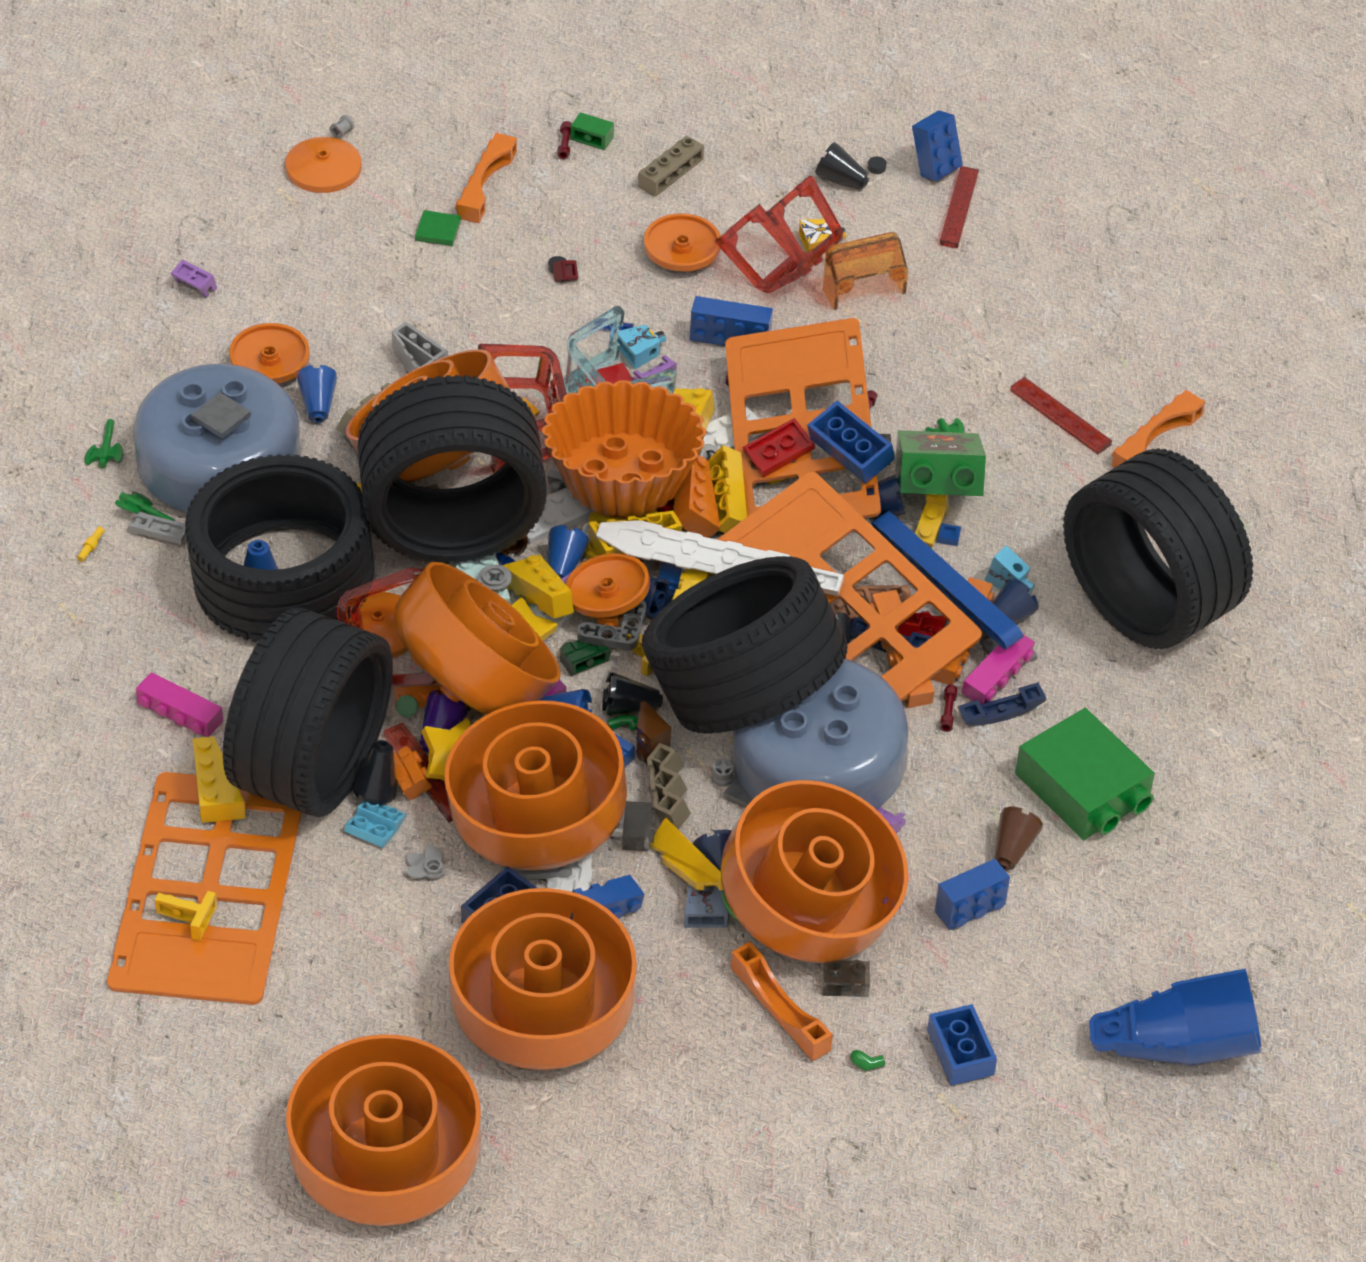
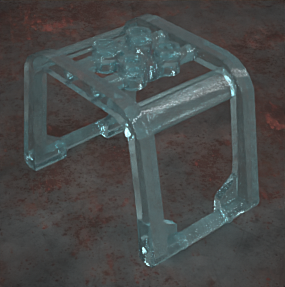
(585, 368)

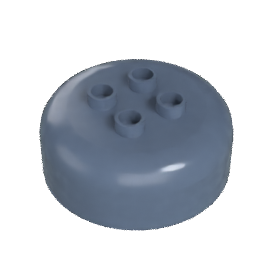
(181, 456)
(840, 735)

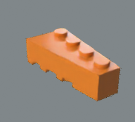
(696, 501)

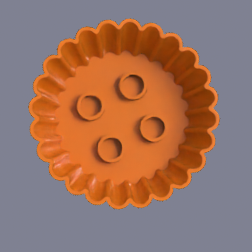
(623, 446)

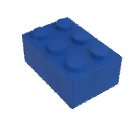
(937, 145)
(972, 894)
(961, 1044)

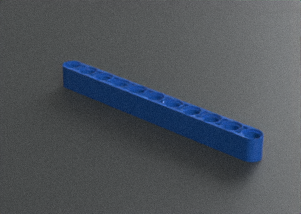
(949, 581)

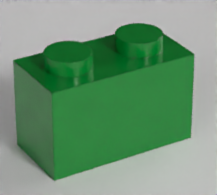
(592, 131)

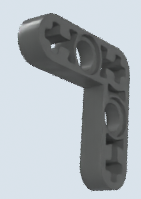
(619, 634)

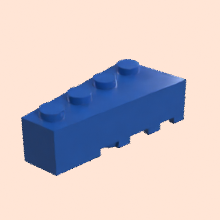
(617, 895)

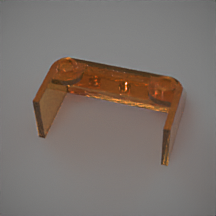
(863, 259)

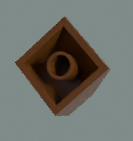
(650, 732)

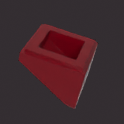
(565, 270)

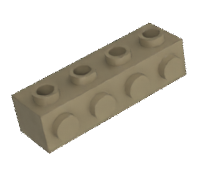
(670, 166)

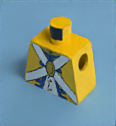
(813, 232)

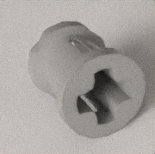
(343, 125)

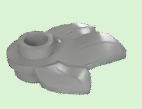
(426, 865)

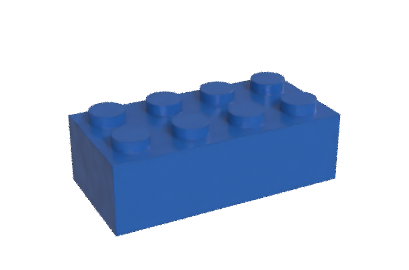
(718, 320)
(851, 441)

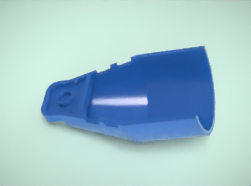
(1184, 1025)

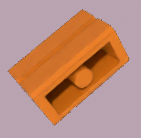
(410, 773)

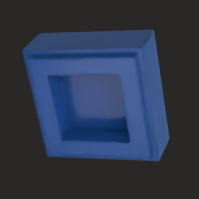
(949, 534)

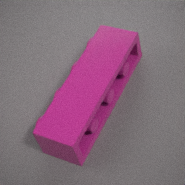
(996, 670)
(179, 705)

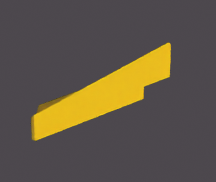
(685, 858)

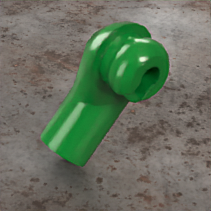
(623, 720)
(865, 1062)

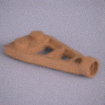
(866, 591)

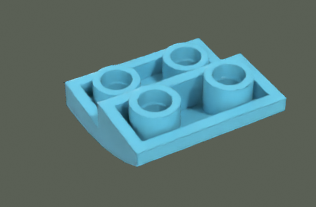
(375, 823)

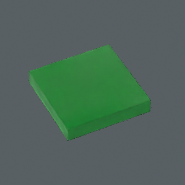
(438, 228)

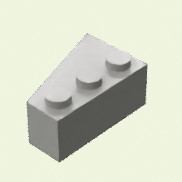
(415, 347)

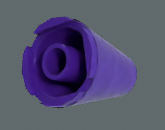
(441, 713)

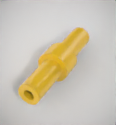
(90, 544)

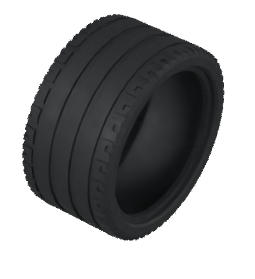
(443, 418)
(269, 496)
(1191, 527)
(745, 644)
(307, 711)

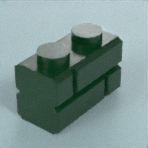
(582, 656)

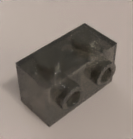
(637, 826)
(846, 978)

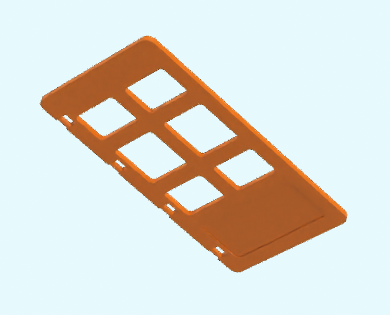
(792, 363)
(811, 520)
(227, 961)

